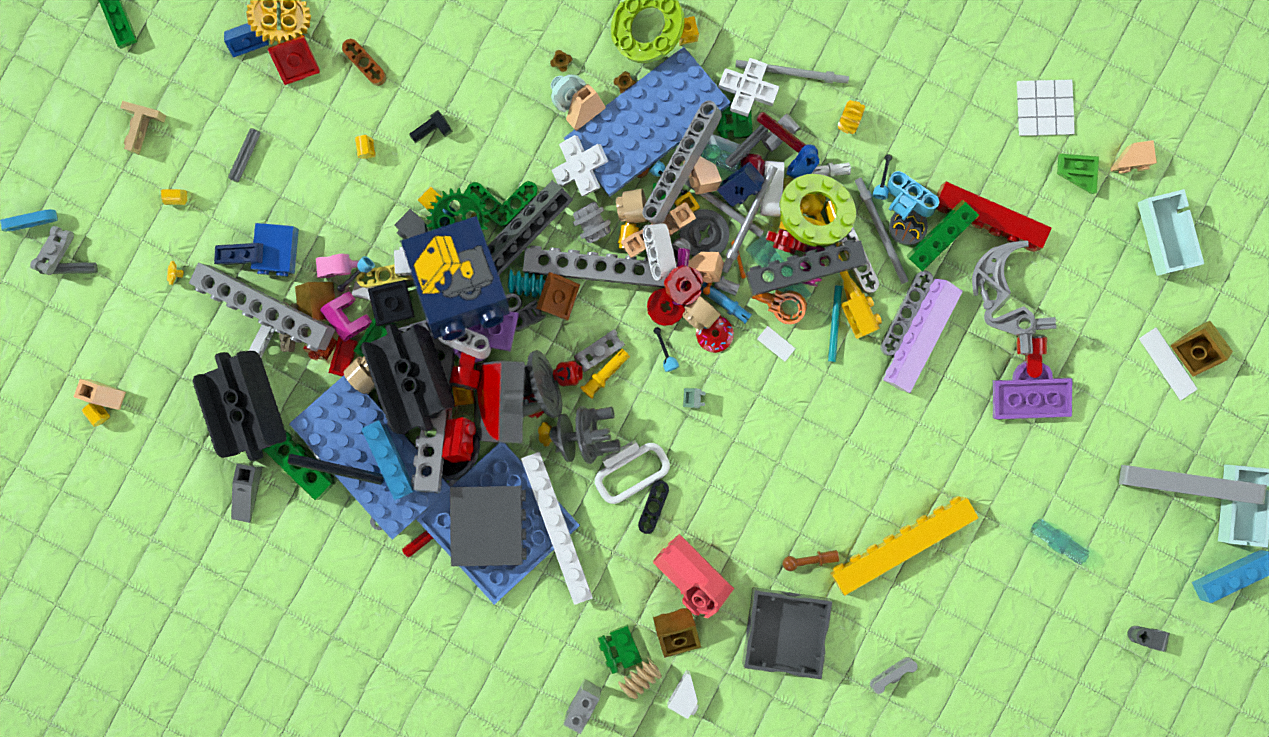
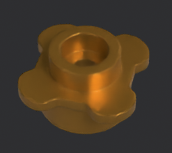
(557, 57)
(625, 76)

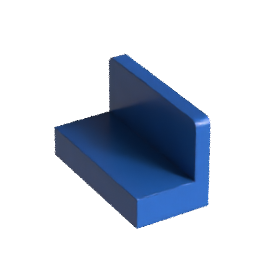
(243, 40)

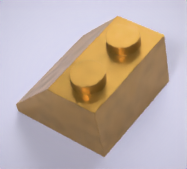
(1202, 348)
(676, 632)

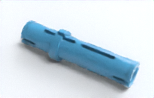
(725, 302)

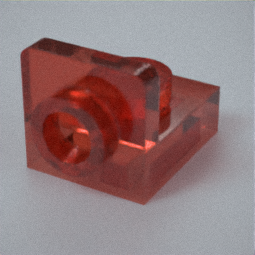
(321, 354)

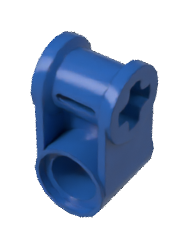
(804, 162)

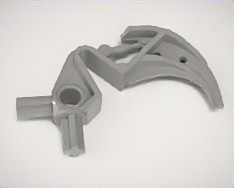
(1010, 321)

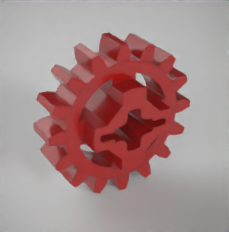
(786, 242)

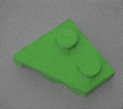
(1079, 170)

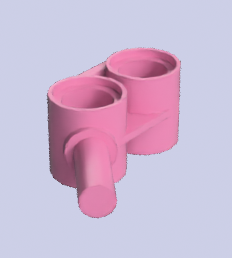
(335, 265)

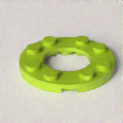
(662, 44)
(806, 231)

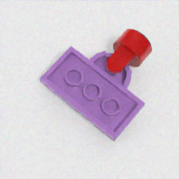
(499, 338)
(1032, 388)

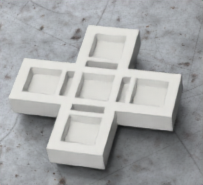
(748, 87)
(579, 165)

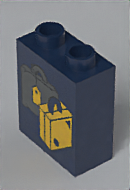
(456, 279)

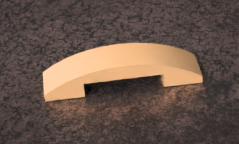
(674, 221)

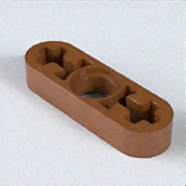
(364, 54)

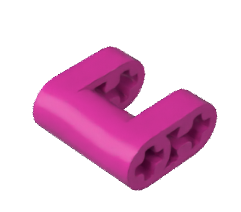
(338, 319)

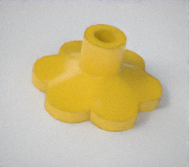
(173, 273)
(544, 431)

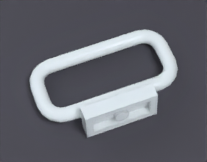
(618, 459)

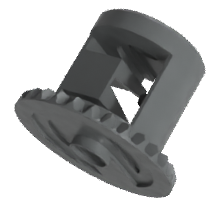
(540, 382)

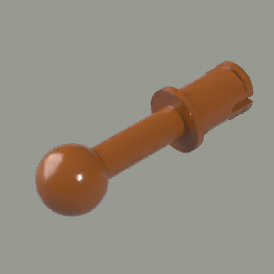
(791, 563)

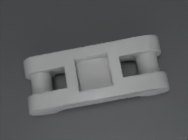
(52, 250)
(599, 350)
(892, 674)

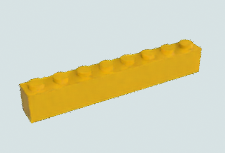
(903, 545)

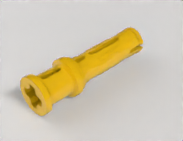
(598, 380)

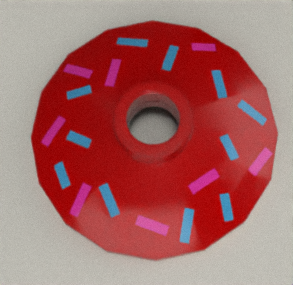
(718, 343)

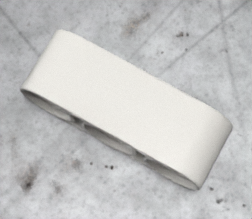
(771, 200)
(659, 250)
(471, 344)

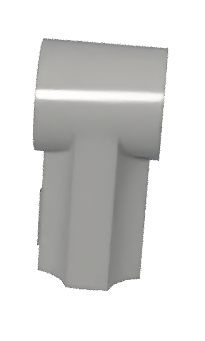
(771, 141)

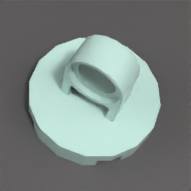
(564, 89)

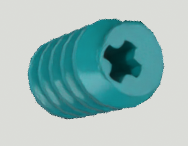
(525, 284)

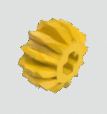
(851, 117)

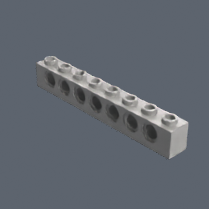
(532, 265)
(206, 274)
(432, 483)

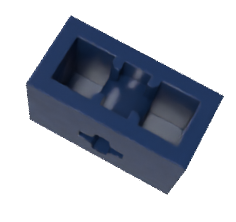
(741, 184)

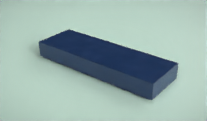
(238, 254)

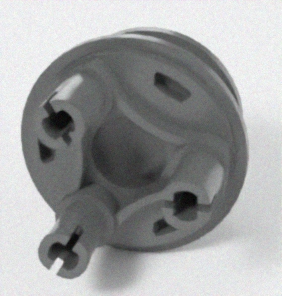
(586, 434)

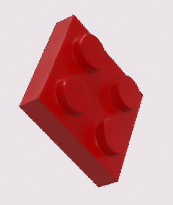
(294, 60)

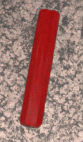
(417, 544)

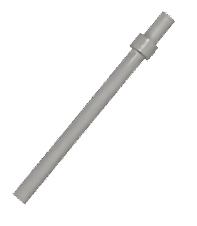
(829, 76)
(866, 196)
(728, 210)
(732, 253)

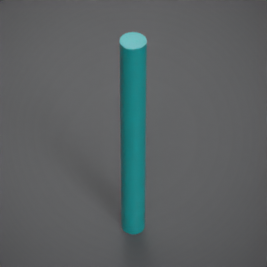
(835, 323)

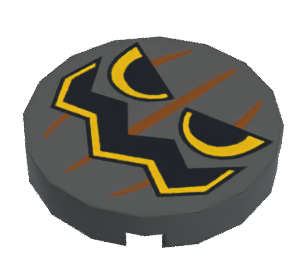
(908, 230)

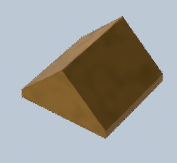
(313, 296)

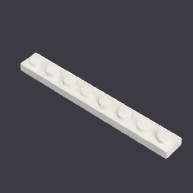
(557, 528)

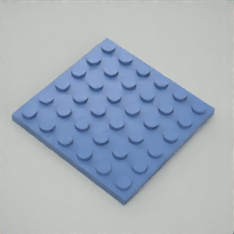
(497, 468)

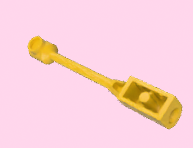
(858, 306)

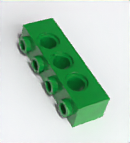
(942, 235)
(301, 476)

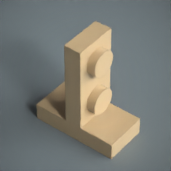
(139, 124)

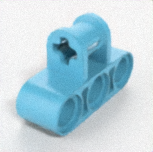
(906, 203)

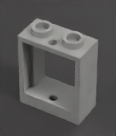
(582, 706)

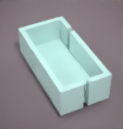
(1170, 234)
(1244, 521)

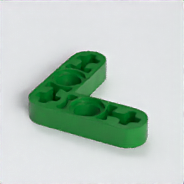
(506, 206)

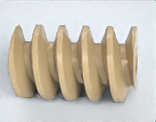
(640, 679)

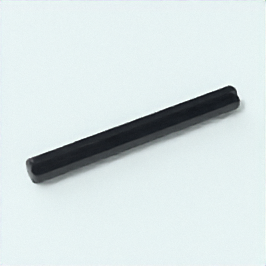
(336, 469)

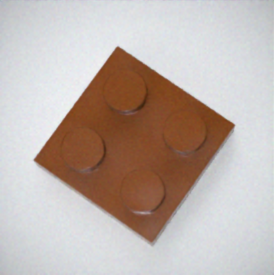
(558, 296)

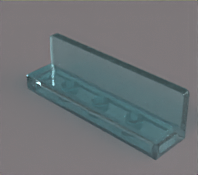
(762, 254)

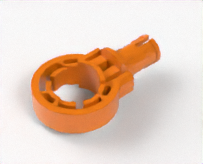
(777, 309)

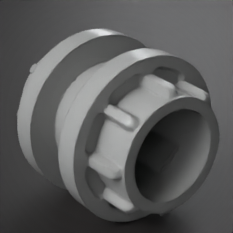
(591, 222)

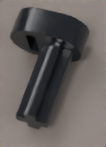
(437, 121)

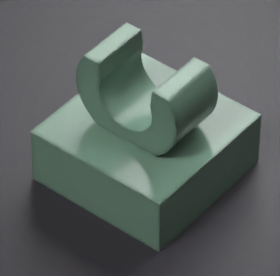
(692, 398)

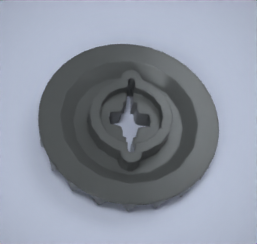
(717, 231)

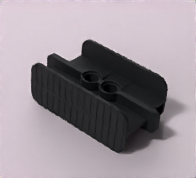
(386, 363)
(239, 406)

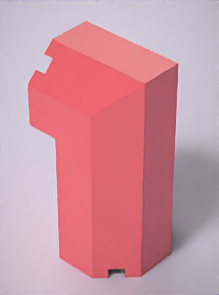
(696, 578)

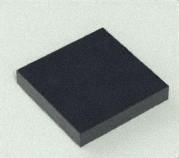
(391, 303)

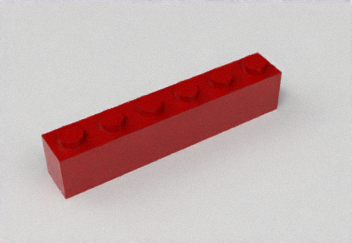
(995, 217)

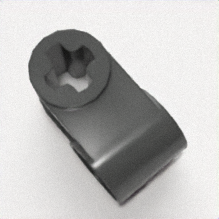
(528, 317)
(1150, 638)

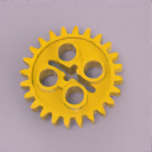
(297, 16)

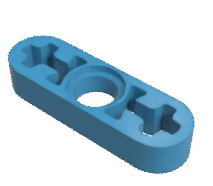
(28, 220)

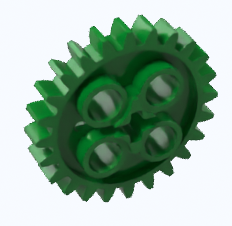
(466, 202)

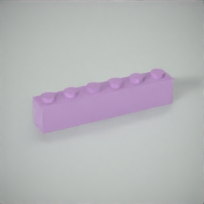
(922, 335)

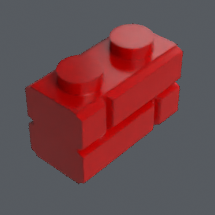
(458, 440)

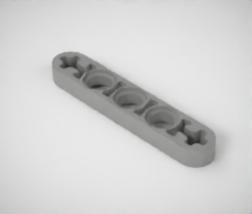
(913, 306)

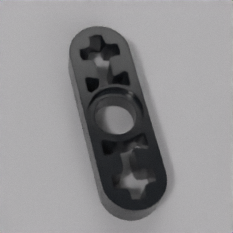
(644, 518)

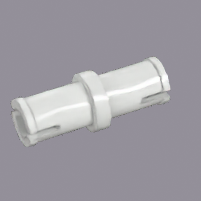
(833, 169)

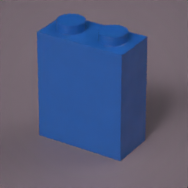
(278, 249)

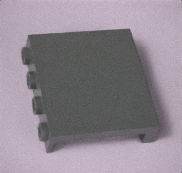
(487, 525)

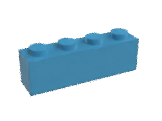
(388, 459)
(1233, 577)

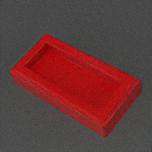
(342, 356)

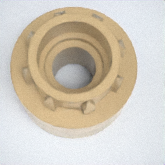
(631, 206)
(700, 314)
(359, 376)

